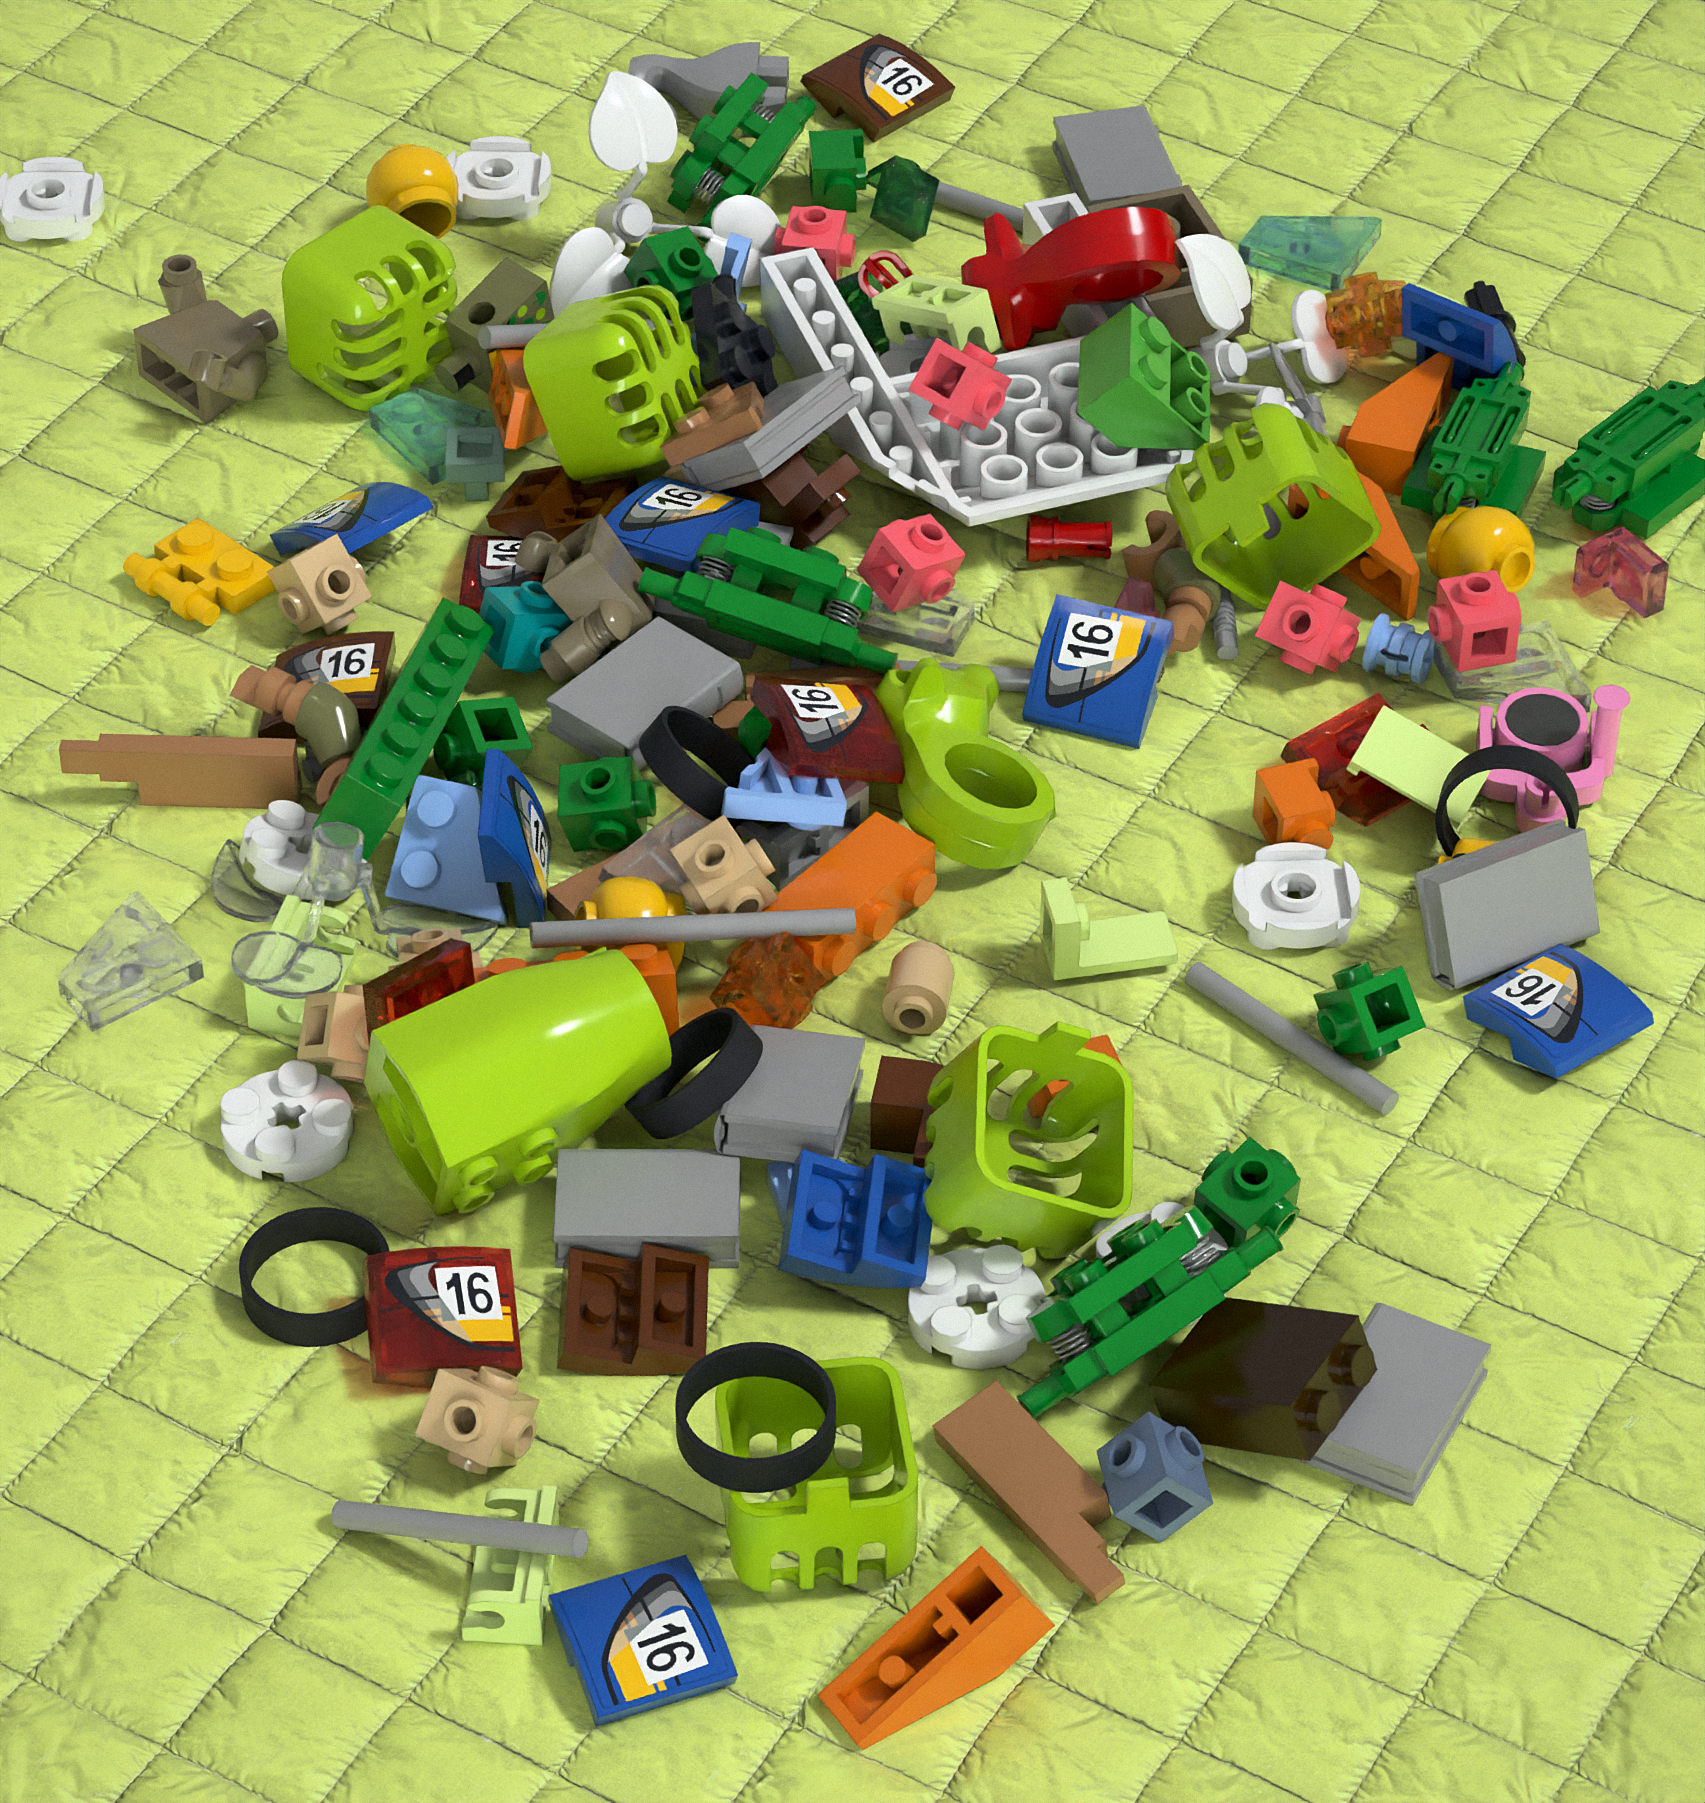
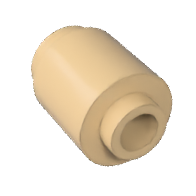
(918, 989)

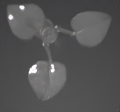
(334, 868)

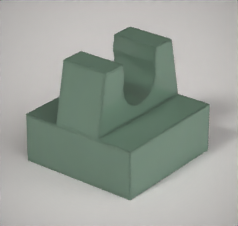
(474, 459)

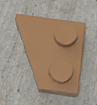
(720, 420)

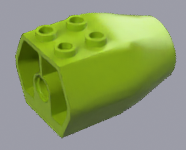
(512, 1073)

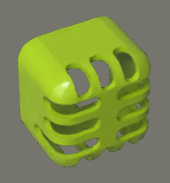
(323, 289)
(607, 350)
(1262, 466)
(974, 1150)
(822, 1511)

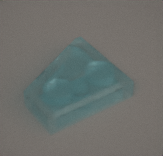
(1310, 247)
(417, 427)

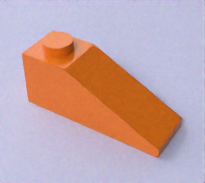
(513, 400)
(1398, 422)
(1384, 568)
(938, 1651)

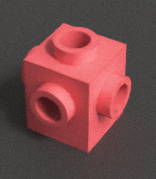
(819, 229)
(961, 385)
(911, 562)
(1476, 620)
(1310, 627)

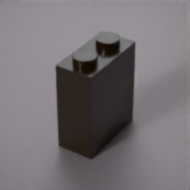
(1265, 1377)

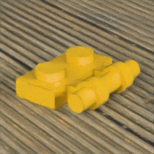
(212, 571)

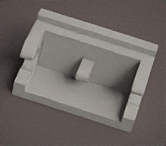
(796, 849)

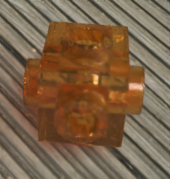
(1366, 314)
(769, 982)

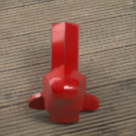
(1082, 262)

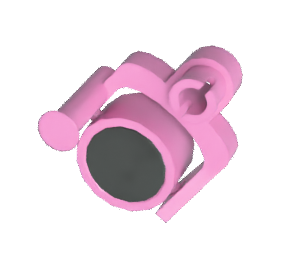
(1558, 729)

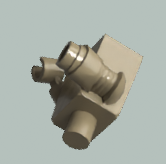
(203, 349)
(596, 588)

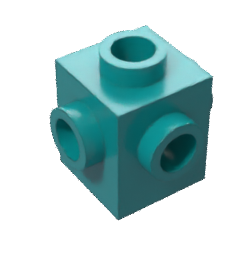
(523, 624)

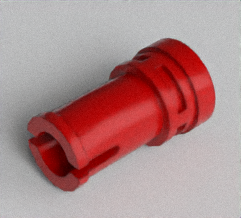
(1054, 538)

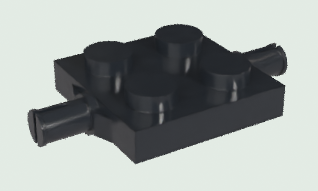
(729, 341)

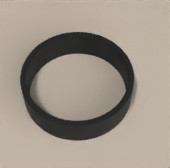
(664, 755)
(1504, 757)
(713, 1086)
(296, 1228)
(755, 1360)

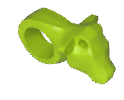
(958, 785)

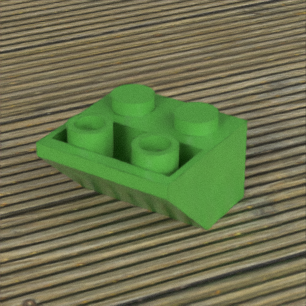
(1143, 385)

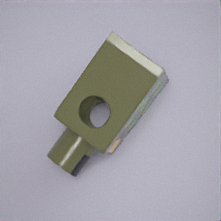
(502, 298)

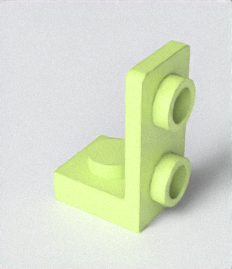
(1099, 946)

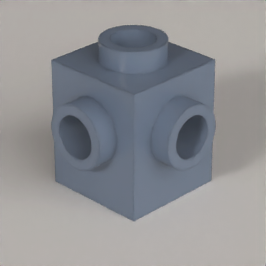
(1154, 1476)

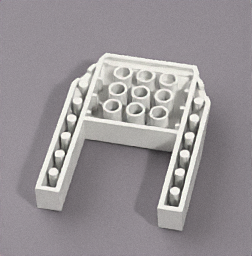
(1031, 452)

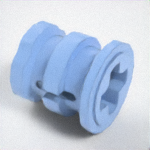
(1398, 650)

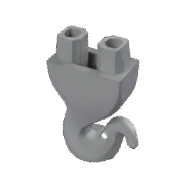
(702, 80)

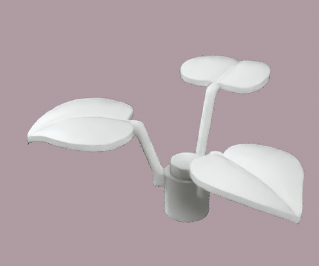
(625, 131)
(1221, 292)

